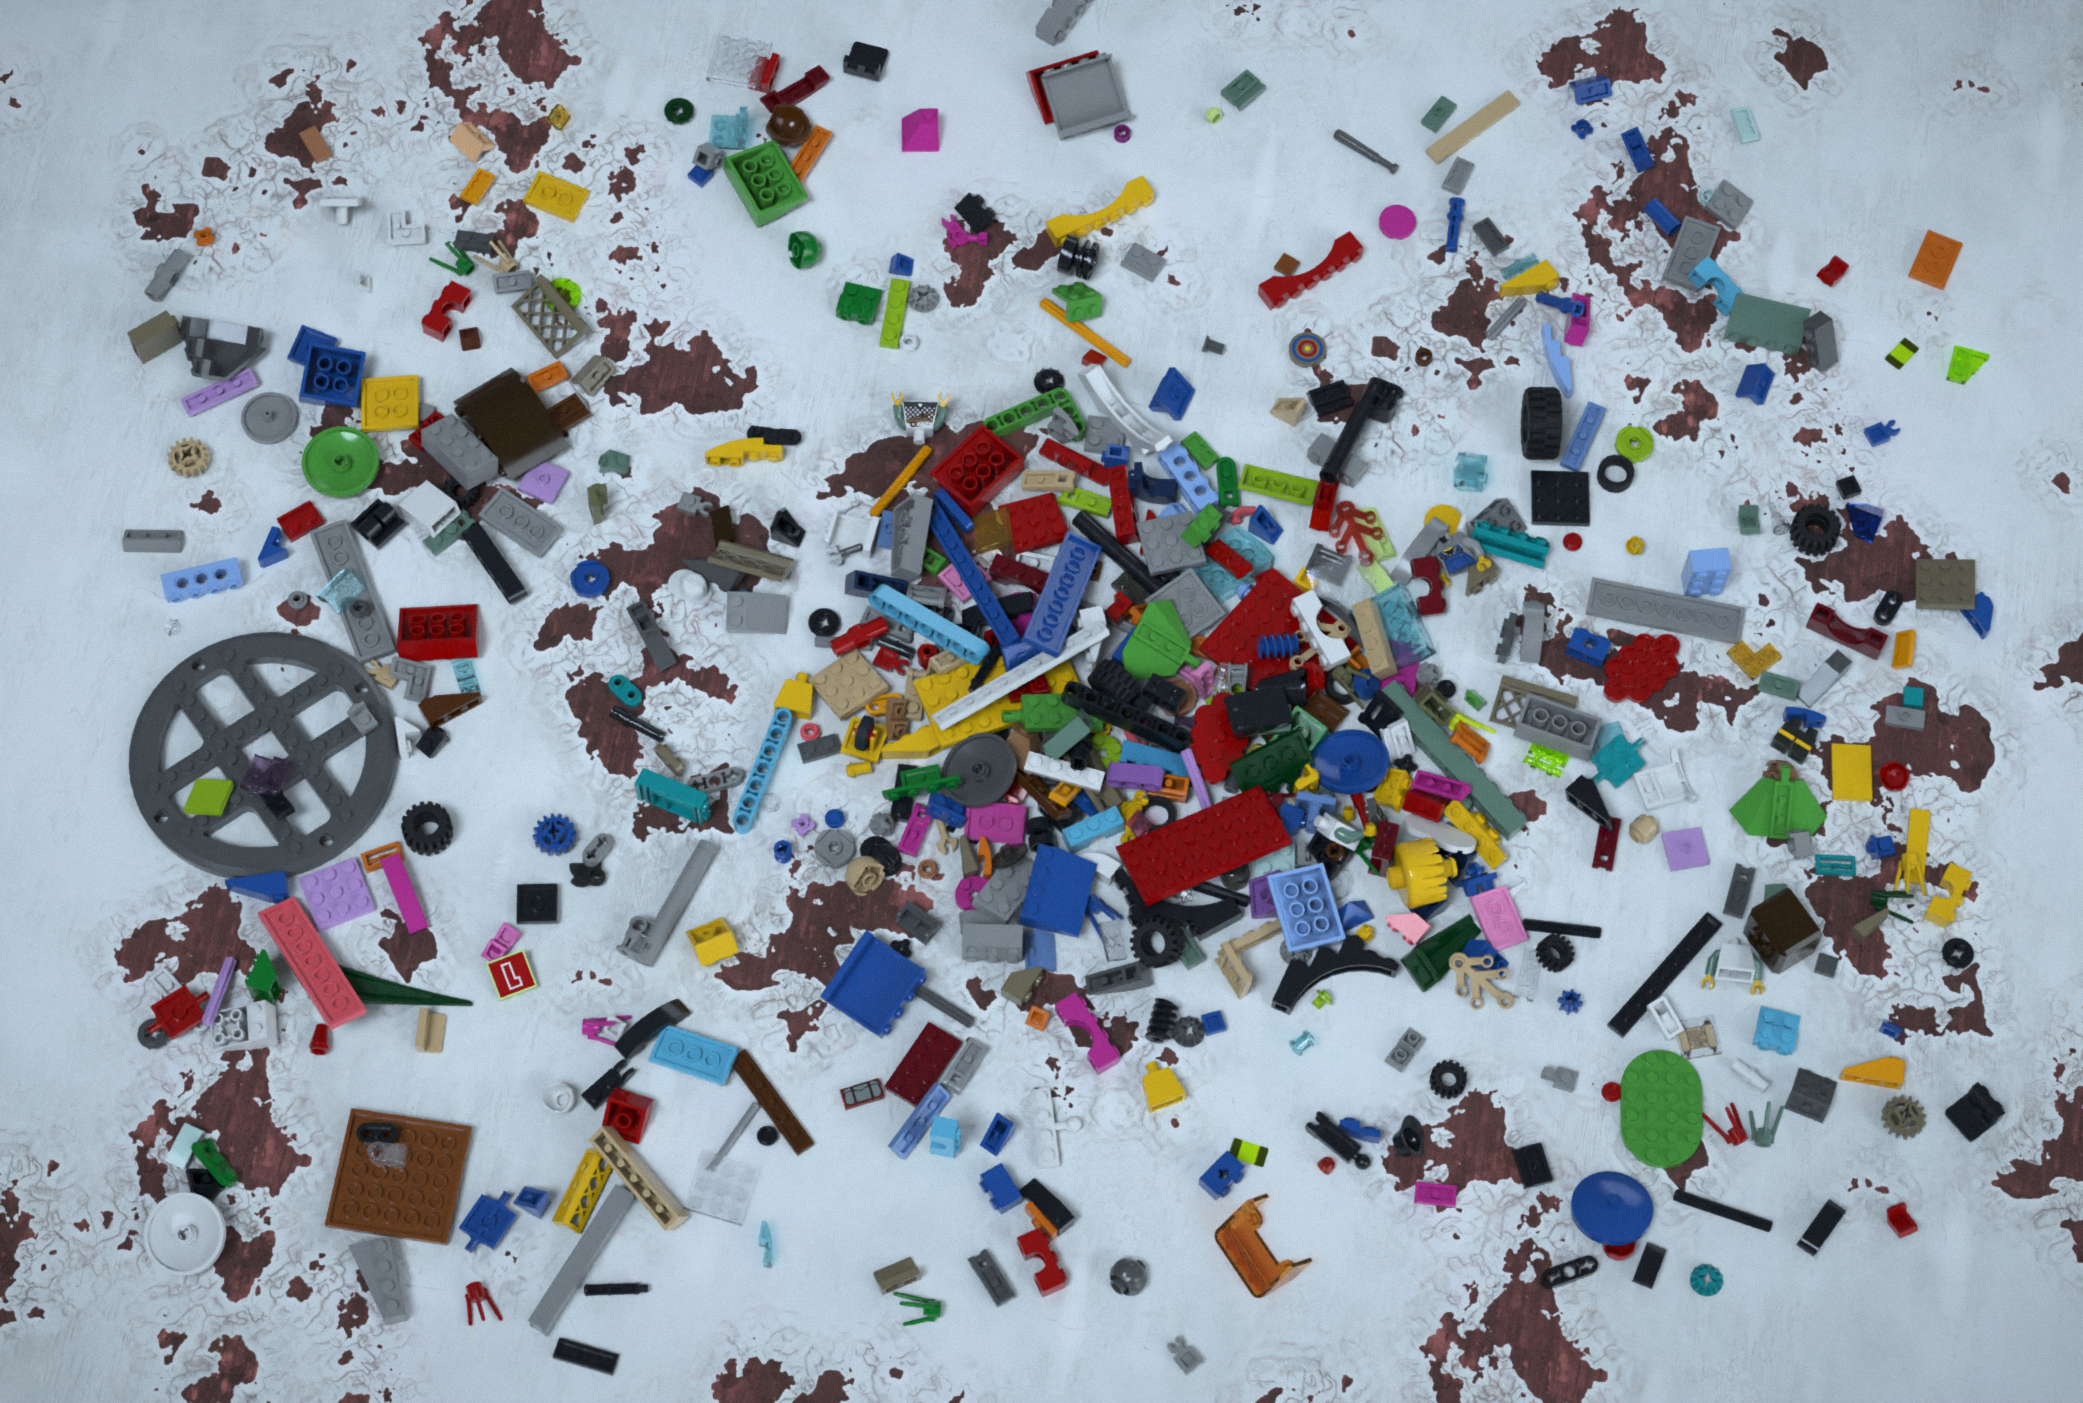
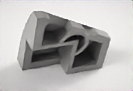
(1061, 426)

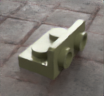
(596, 499)

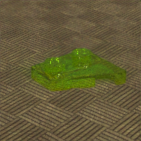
(1964, 364)

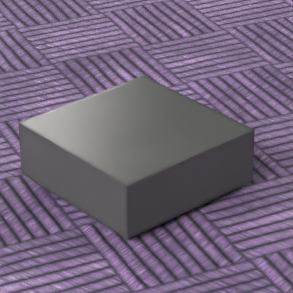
(1826, 965)

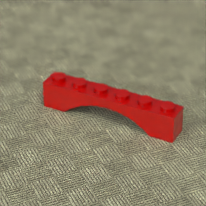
(1280, 289)

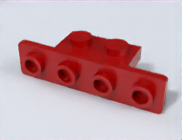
(1074, 461)

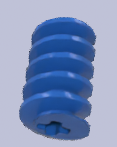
(1278, 645)

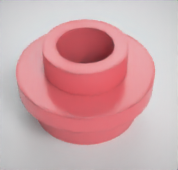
(809, 727)

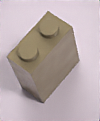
(155, 336)

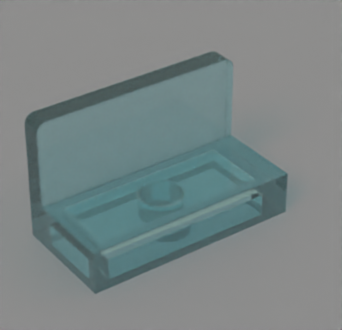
(341, 590)

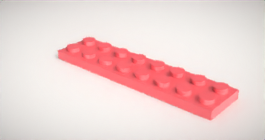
(312, 963)

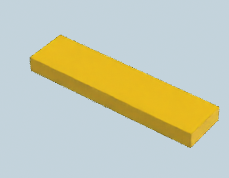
(1917, 840)

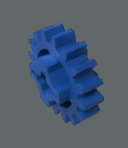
(562, 834)

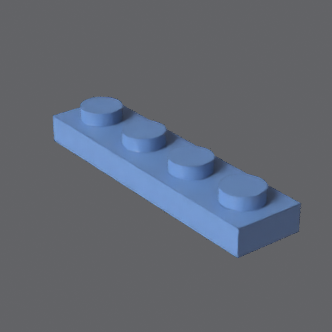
(1582, 436)
(919, 1121)

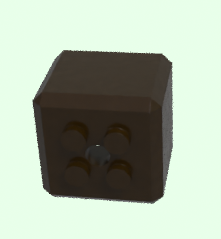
(1782, 931)

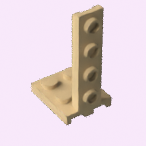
(1231, 962)

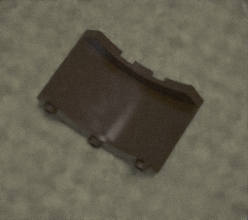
(511, 423)

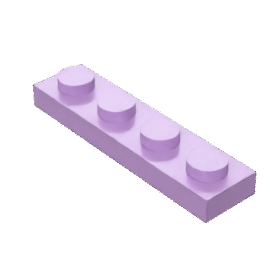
(219, 392)

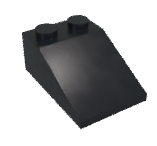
(1257, 711)

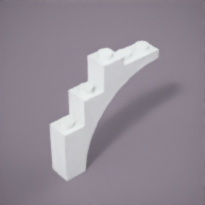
(1108, 400)

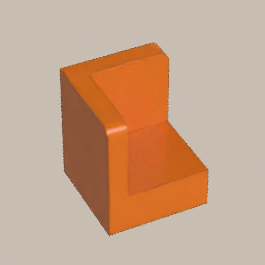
(1357, 660)

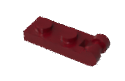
(1606, 845)

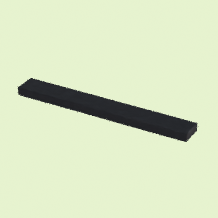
(1664, 974)

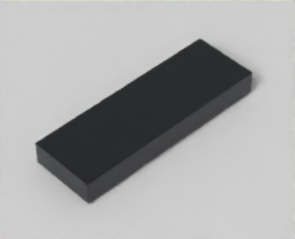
(585, 1356)

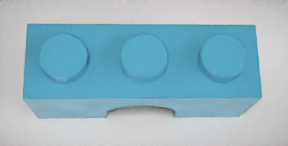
(1709, 273)
(1082, 833)
(945, 1137)

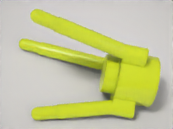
(1466, 720)

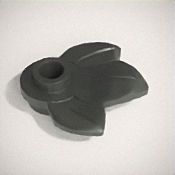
(584, 875)

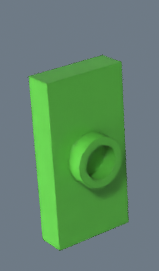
(1200, 450)

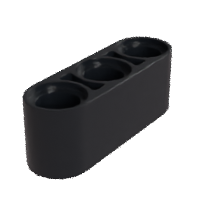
(1821, 1227)

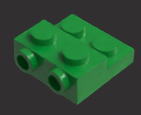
(858, 303)

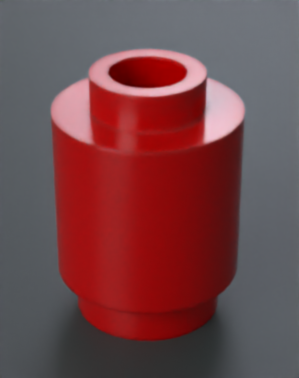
(924, 653)

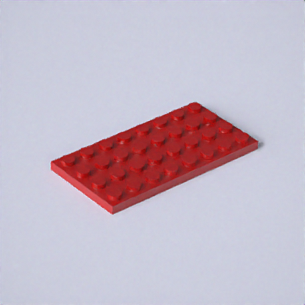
(1203, 845)

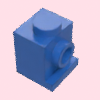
(1115, 455)

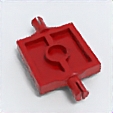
(178, 1012)

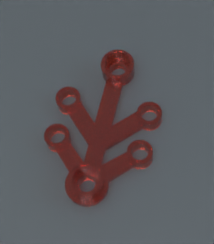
(1353, 528)

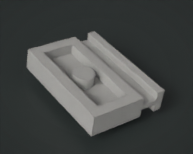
(1143, 262)

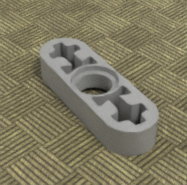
(730, 783)

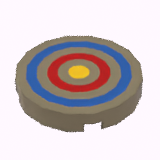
(1307, 349)

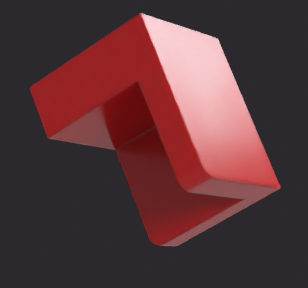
(1119, 609)

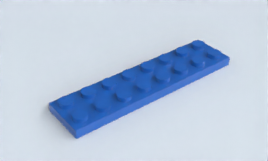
(1061, 594)

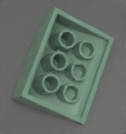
(1766, 324)

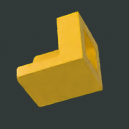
(1302, 581)

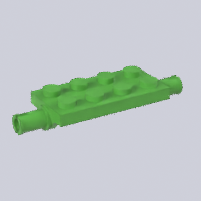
(1043, 713)

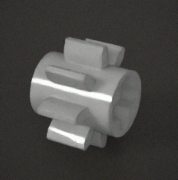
(1427, 673)
(881, 824)

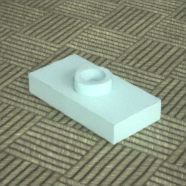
(1744, 124)

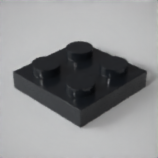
(537, 903)

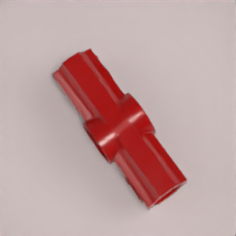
(859, 636)

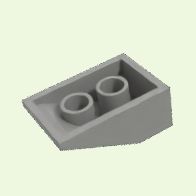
(756, 613)

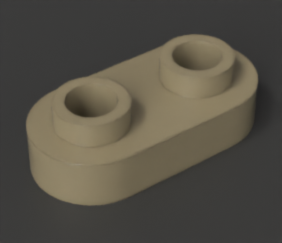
(664, 753)

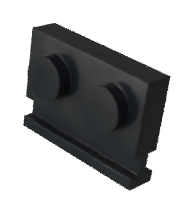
(1330, 398)
(1532, 1166)

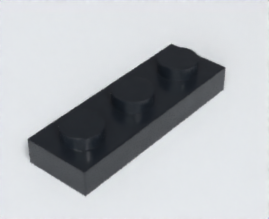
(902, 808)

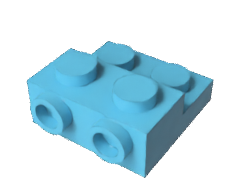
(1776, 1031)

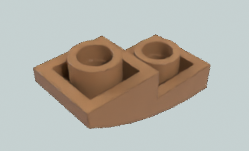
(895, 723)

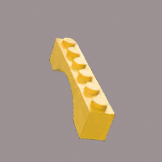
(1135, 195)

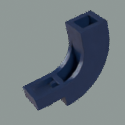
(1151, 489)

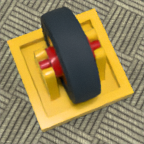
(864, 739)

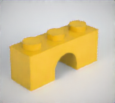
(1942, 909)

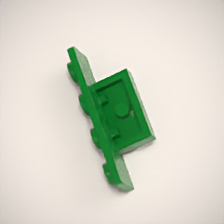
(921, 780)

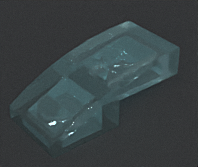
(465, 675)
(766, 1241)

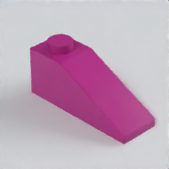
(1577, 328)

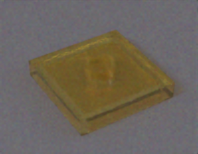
(992, 530)

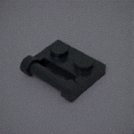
(1388, 714)

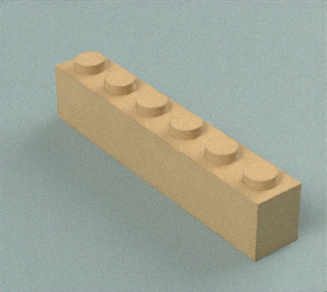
(638, 1178)

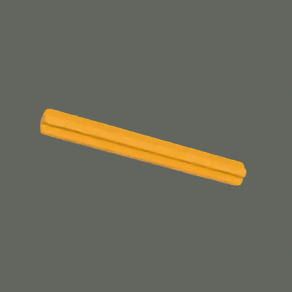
(901, 481)

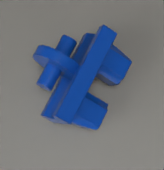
(1477, 877)

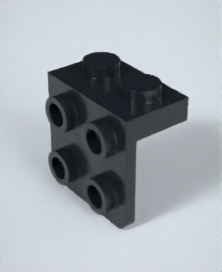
(865, 61)
(1975, 1112)

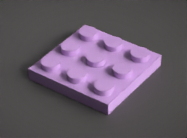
(336, 894)

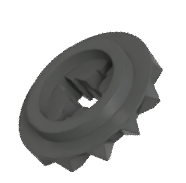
(1191, 1039)
(149, 1042)

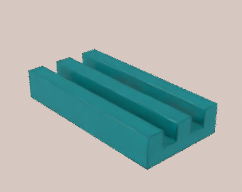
(1834, 866)

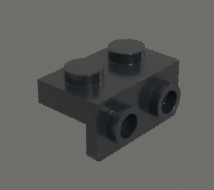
(976, 212)

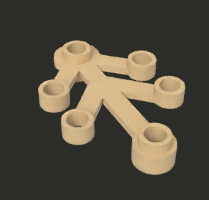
(1335, 633)
(1479, 978)

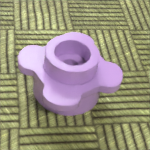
(802, 830)

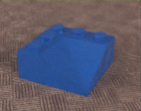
(331, 376)

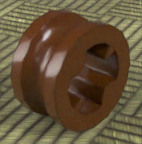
(1418, 359)
(1335, 857)

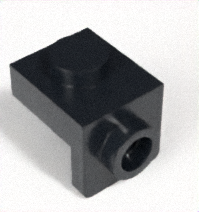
(432, 741)

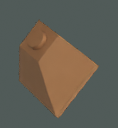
(1022, 743)

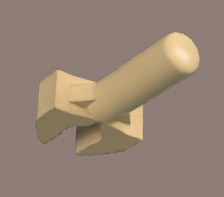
(945, 838)

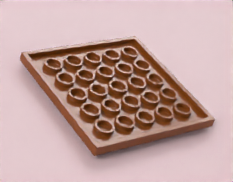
(405, 1201)

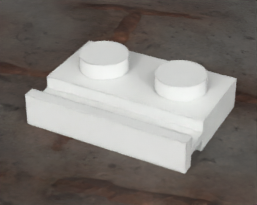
(1397, 739)

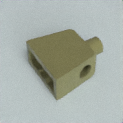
(1430, 699)

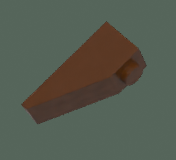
(446, 707)

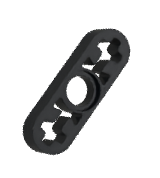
(1585, 1272)

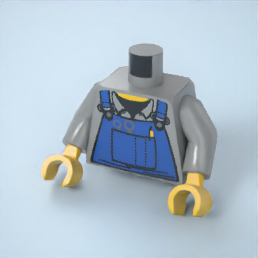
(1458, 553)

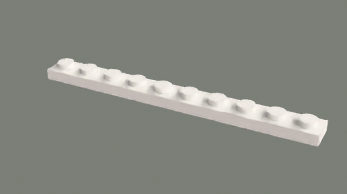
(1018, 676)

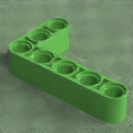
(1035, 413)

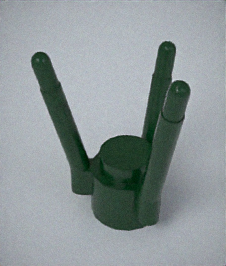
(1880, 898)

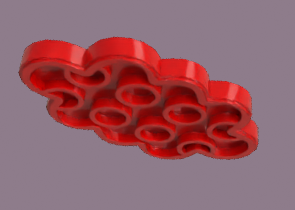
(1641, 668)
(1214, 740)

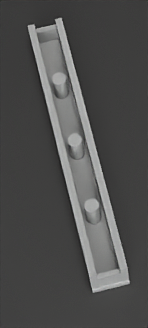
(581, 1259)

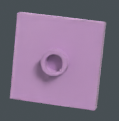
(543, 482)
(1685, 849)

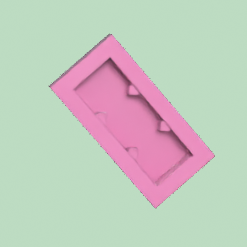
(1200, 677)

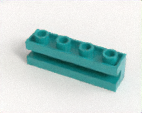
(1510, 544)

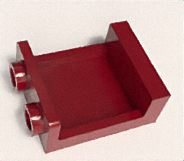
(1383, 847)

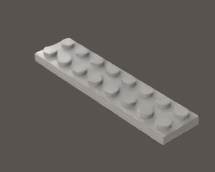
(338, 552)
(1665, 611)

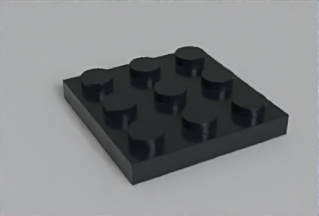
(1560, 498)

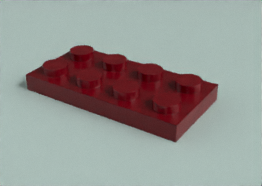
(923, 1064)

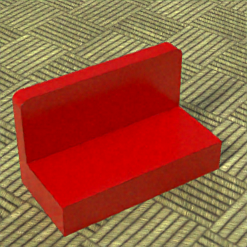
(770, 73)
(1425, 804)

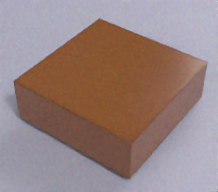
(1286, 265)

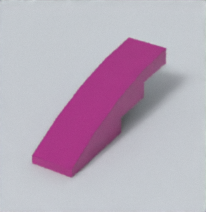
(404, 893)

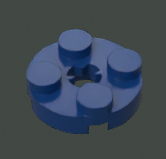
(590, 589)

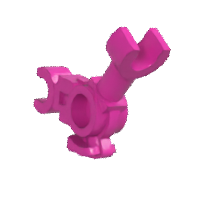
(959, 236)

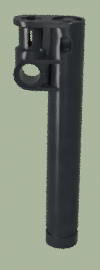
(1374, 403)
(1120, 554)

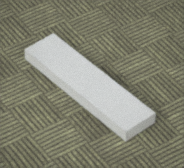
(167, 984)

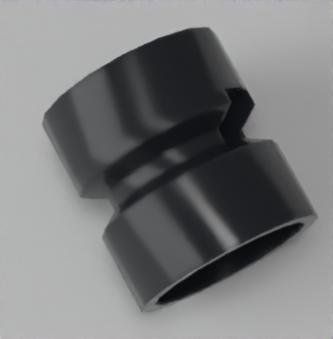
(1039, 832)

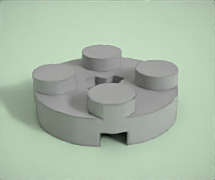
(834, 837)

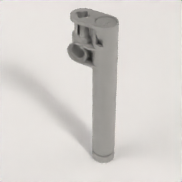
(646, 943)

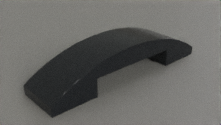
(1344, 615)
(649, 1026)

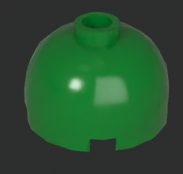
(804, 249)

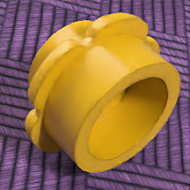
(1630, 545)
(1365, 932)

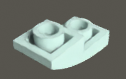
(181, 1149)

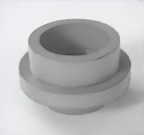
(299, 604)

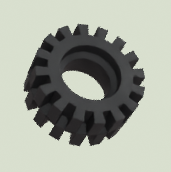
(463, 501)
(1561, 946)
(1439, 1087)

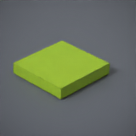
(208, 797)

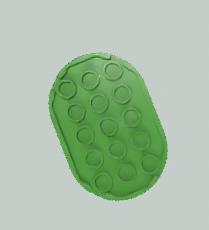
(1661, 1109)

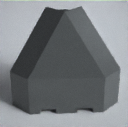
(219, 347)

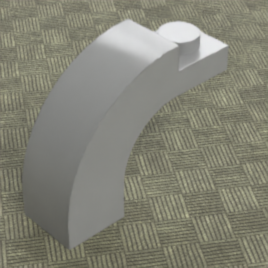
(1532, 631)

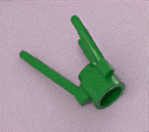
(464, 264)
(1362, 846)
(930, 1308)

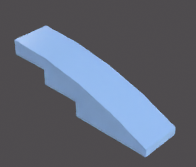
(1558, 364)

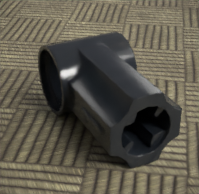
(1079, 754)

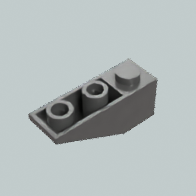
(724, 577)

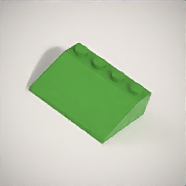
(764, 182)

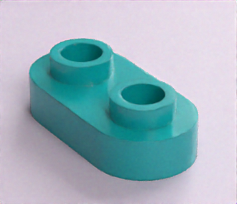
(624, 690)

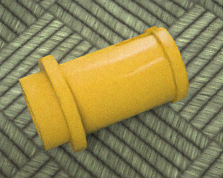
(858, 768)

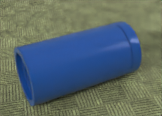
(1662, 217)

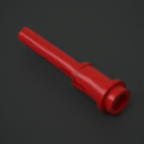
(1359, 803)

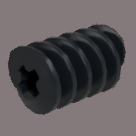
(1160, 1020)

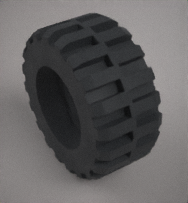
(1541, 423)

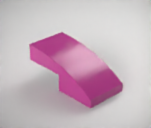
(502, 942)

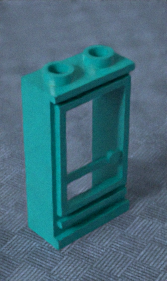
(672, 796)

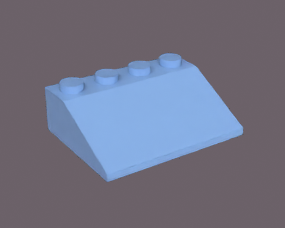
(1306, 908)

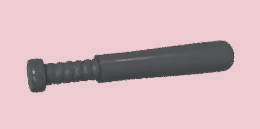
(1362, 149)

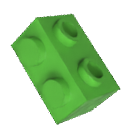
(1202, 524)

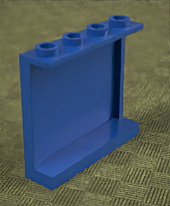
(874, 985)

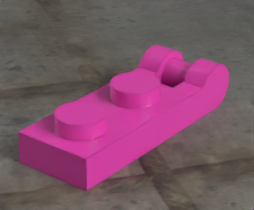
(914, 831)

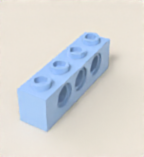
(1178, 454)
(192, 576)

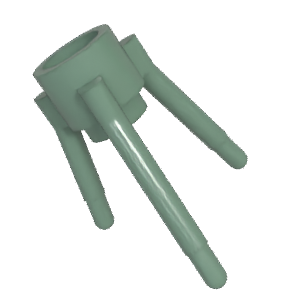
(1763, 1137)

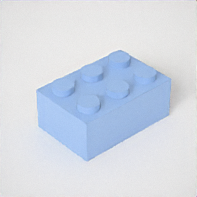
(1706, 572)

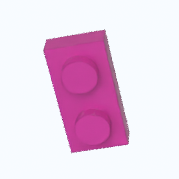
(1435, 1194)

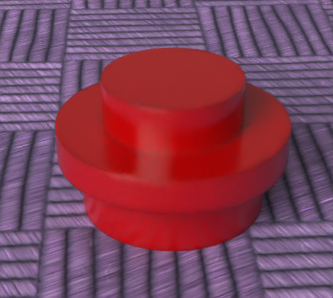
(1572, 542)
(1611, 1092)

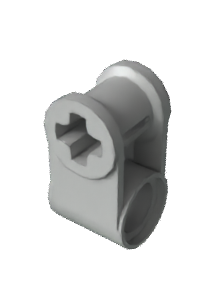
(1237, 676)

